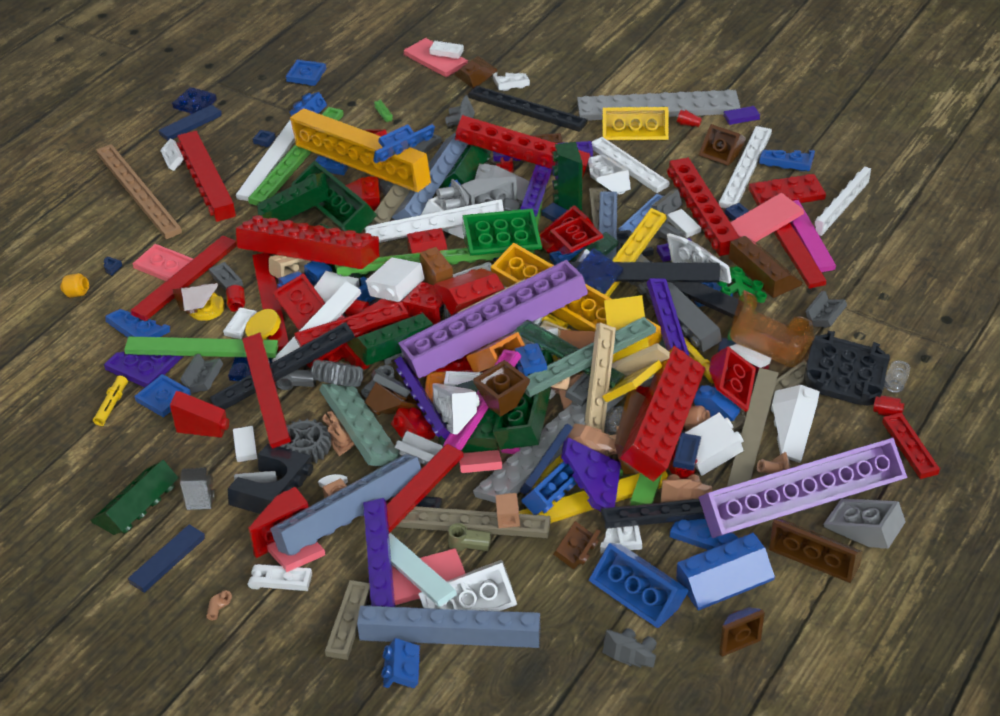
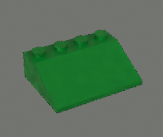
(499, 230)

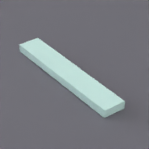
(420, 573)

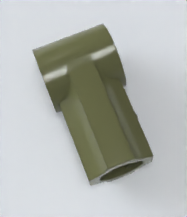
(461, 538)

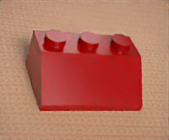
(468, 289)

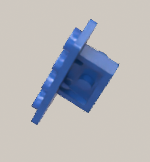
(401, 139)

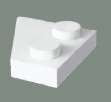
(511, 80)
(626, 536)

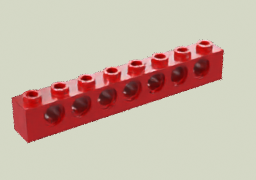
(509, 142)
(702, 205)

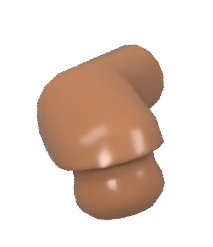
(218, 602)

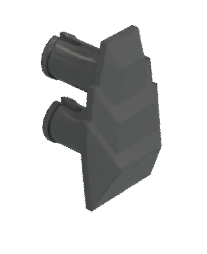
(464, 109)
(627, 650)

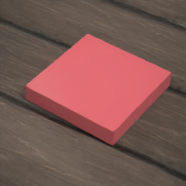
(480, 461)
(290, 562)

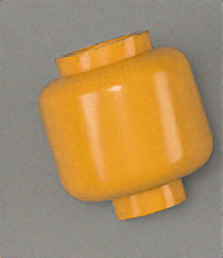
(74, 285)

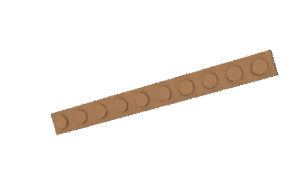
(139, 192)

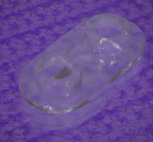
(897, 376)

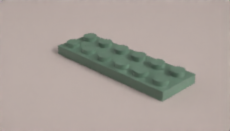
(360, 424)

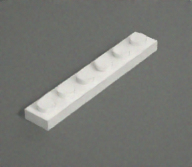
(842, 201)

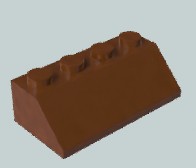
(762, 266)
(630, 411)
(815, 550)

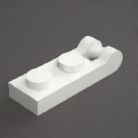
(278, 578)

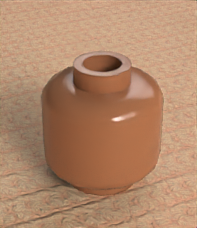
(696, 416)

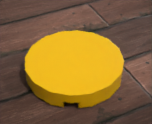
(211, 310)
(265, 322)

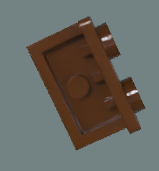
(576, 544)

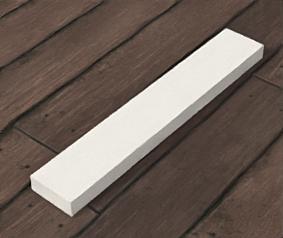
(635, 168)
(328, 313)

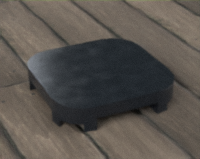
(846, 369)

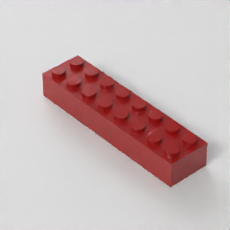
(308, 242)
(663, 414)

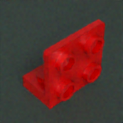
(424, 300)

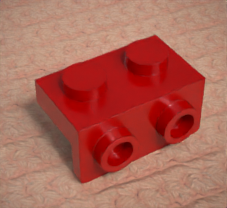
(412, 421)

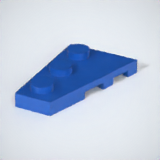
(785, 160)
(135, 327)
(698, 534)

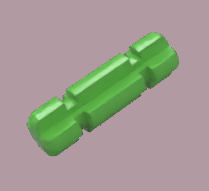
(383, 111)

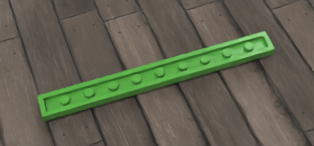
(286, 167)
(453, 256)

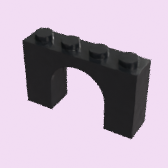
(256, 496)

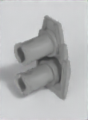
(460, 196)

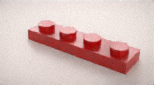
(911, 446)

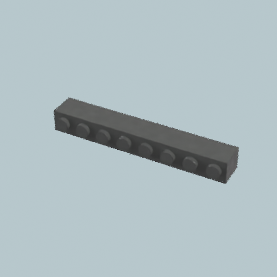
(693, 322)

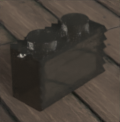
(197, 488)

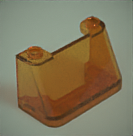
(769, 336)

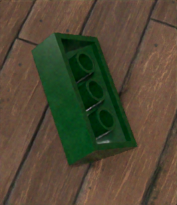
(467, 165)
(567, 176)
(295, 199)
(384, 341)
(136, 498)

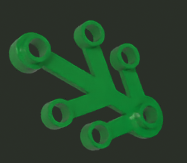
(738, 276)

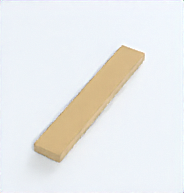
(600, 376)

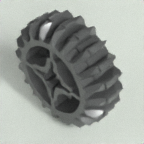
(337, 373)
(304, 438)

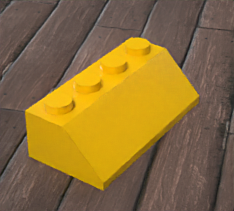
(635, 123)

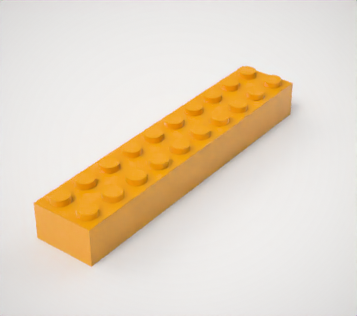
(357, 149)
(581, 314)

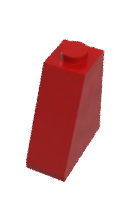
(197, 416)

